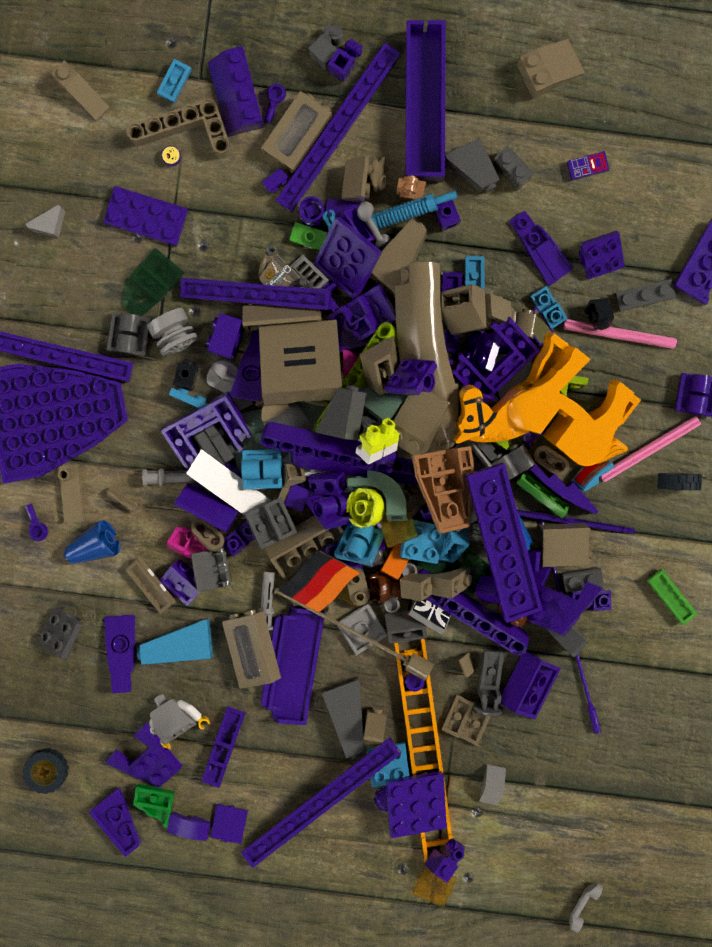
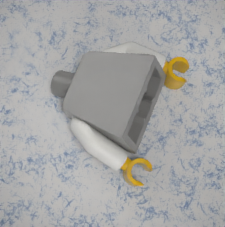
(173, 719)

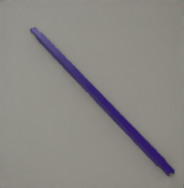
(593, 524)

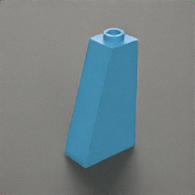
(183, 644)

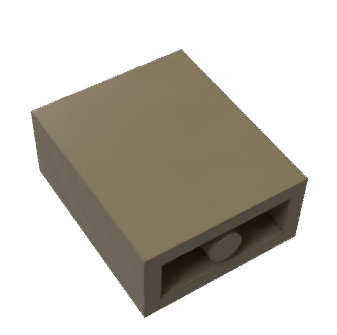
(564, 544)

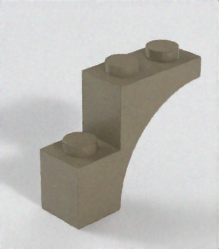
(445, 584)

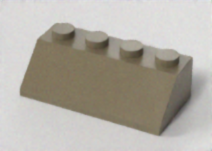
(265, 315)
(292, 552)

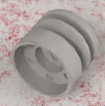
(174, 336)

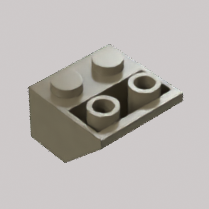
(355, 180)
(463, 309)
(379, 364)

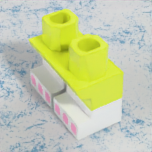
(378, 441)

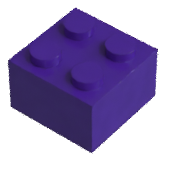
(226, 337)

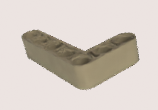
(182, 125)

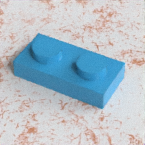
(174, 81)
(475, 271)
(181, 394)

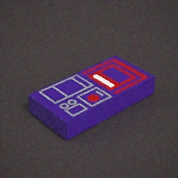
(588, 165)

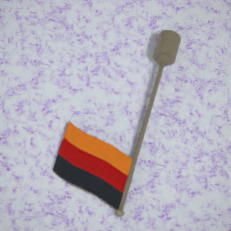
(320, 583)

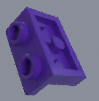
(181, 582)

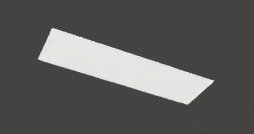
(225, 484)

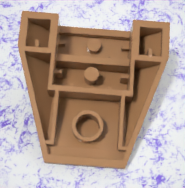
(445, 486)

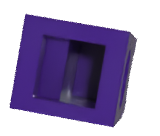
(327, 483)

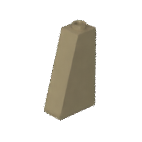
(397, 254)

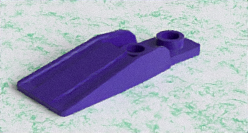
(541, 249)
(248, 377)
(121, 650)

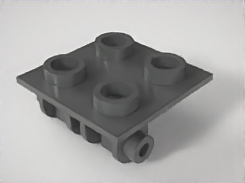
(210, 570)

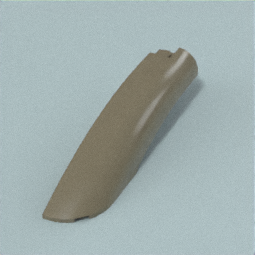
(422, 338)

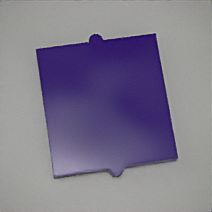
(229, 823)

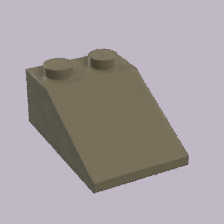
(549, 67)
(419, 421)

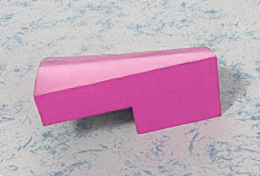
(185, 543)

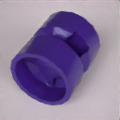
(311, 211)

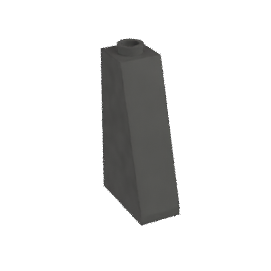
(346, 714)

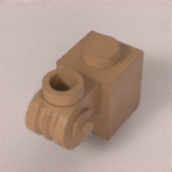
(410, 188)

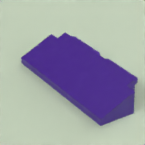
(296, 649)

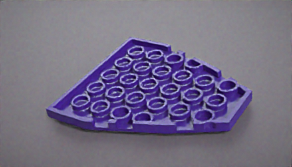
(53, 417)

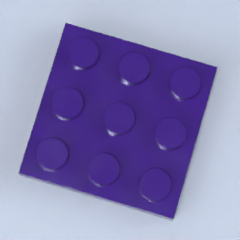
(347, 258)
(416, 804)

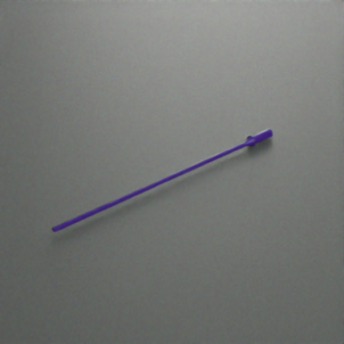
(591, 709)

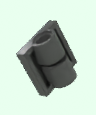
(128, 334)
(60, 632)

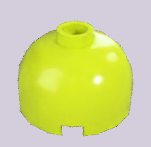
(365, 507)

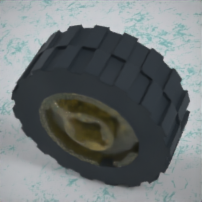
(679, 481)
(51, 761)

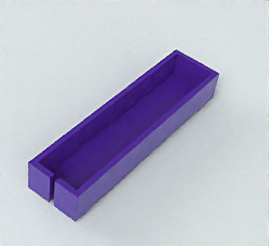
(425, 100)

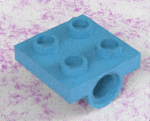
(262, 469)
(359, 544)
(426, 546)
(395, 769)

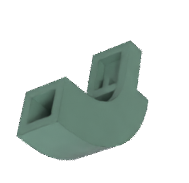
(388, 489)

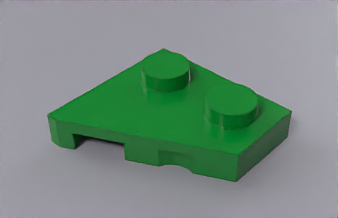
(155, 802)

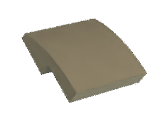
(465, 721)

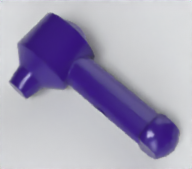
(529, 437)

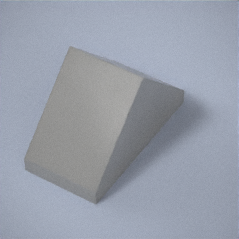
(48, 222)
(493, 785)

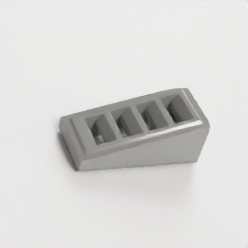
(321, 283)

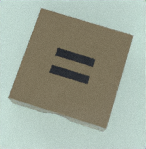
(299, 362)

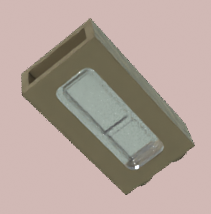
(297, 132)
(251, 649)

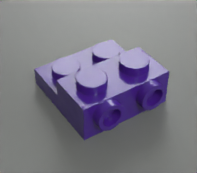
(483, 350)

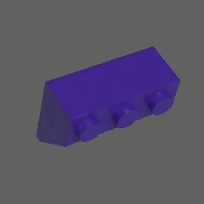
(207, 506)
(529, 685)

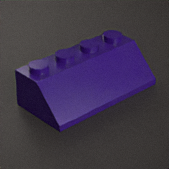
(235, 92)

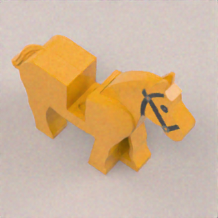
(534, 402)

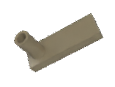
(71, 493)

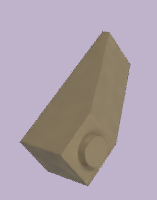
(80, 90)

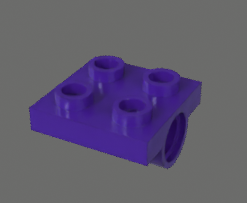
(601, 254)
(412, 377)
(694, 394)
(330, 509)

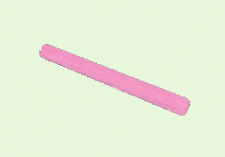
(621, 334)
(651, 448)

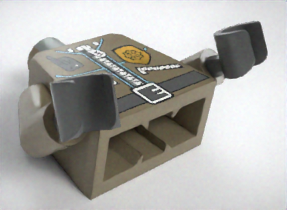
(276, 271)

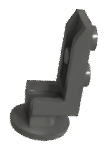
(489, 684)

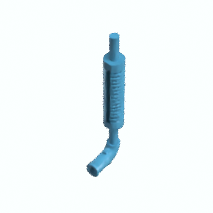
(402, 212)

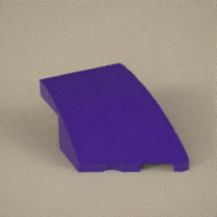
(366, 313)

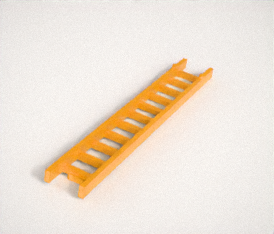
(433, 727)

